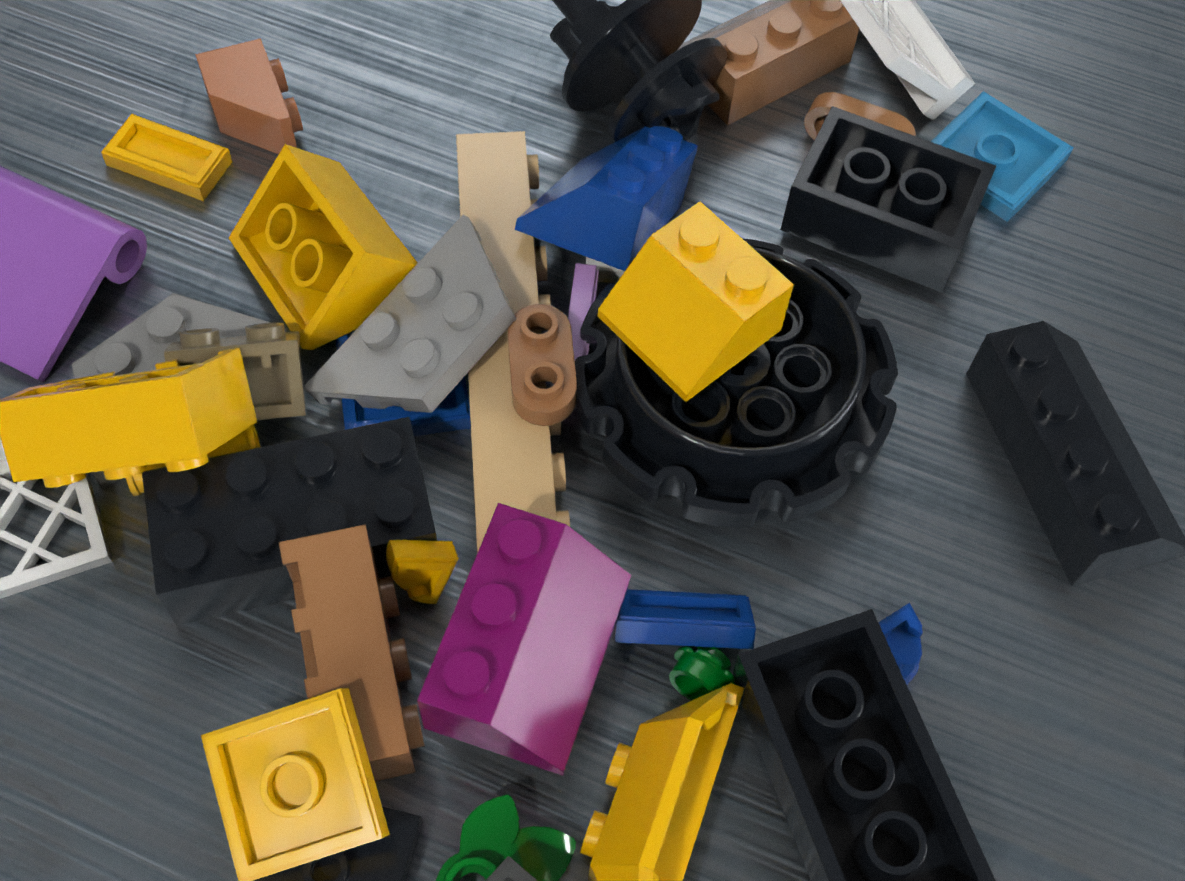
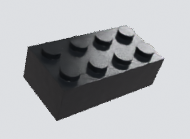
(223, 522)
(854, 759)

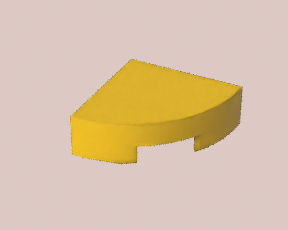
(421, 567)

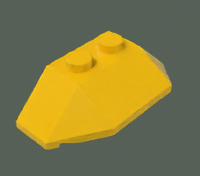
(661, 791)

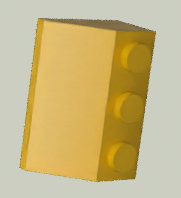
(318, 247)

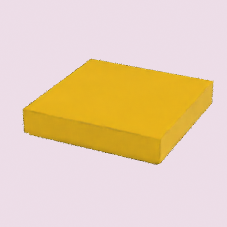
(294, 785)

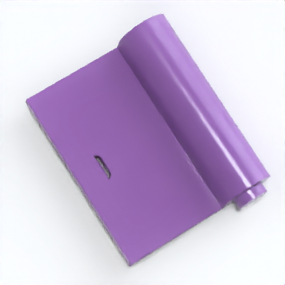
(52, 267)

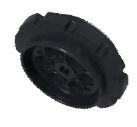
(725, 465)

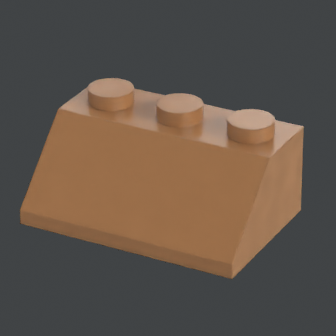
(778, 52)

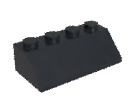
(1072, 454)

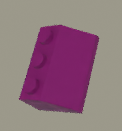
(525, 641)

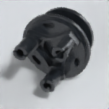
(637, 54)

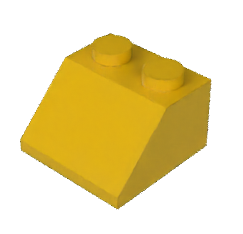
(696, 301)

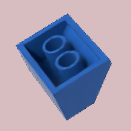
(615, 197)

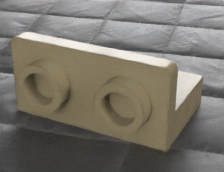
(269, 361)

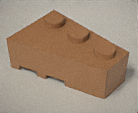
(349, 642)

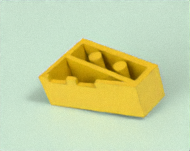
(126, 421)

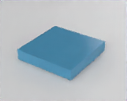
(1018, 147)

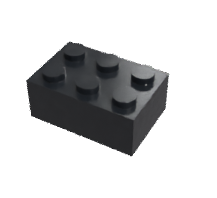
(886, 198)

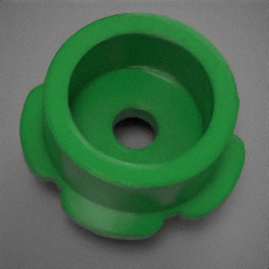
(700, 671)

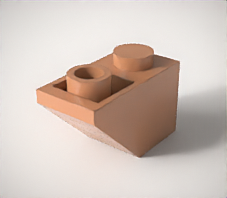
(248, 96)

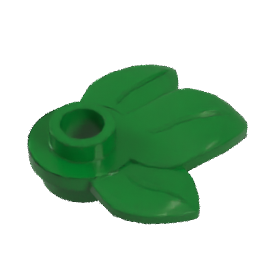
(494, 834)

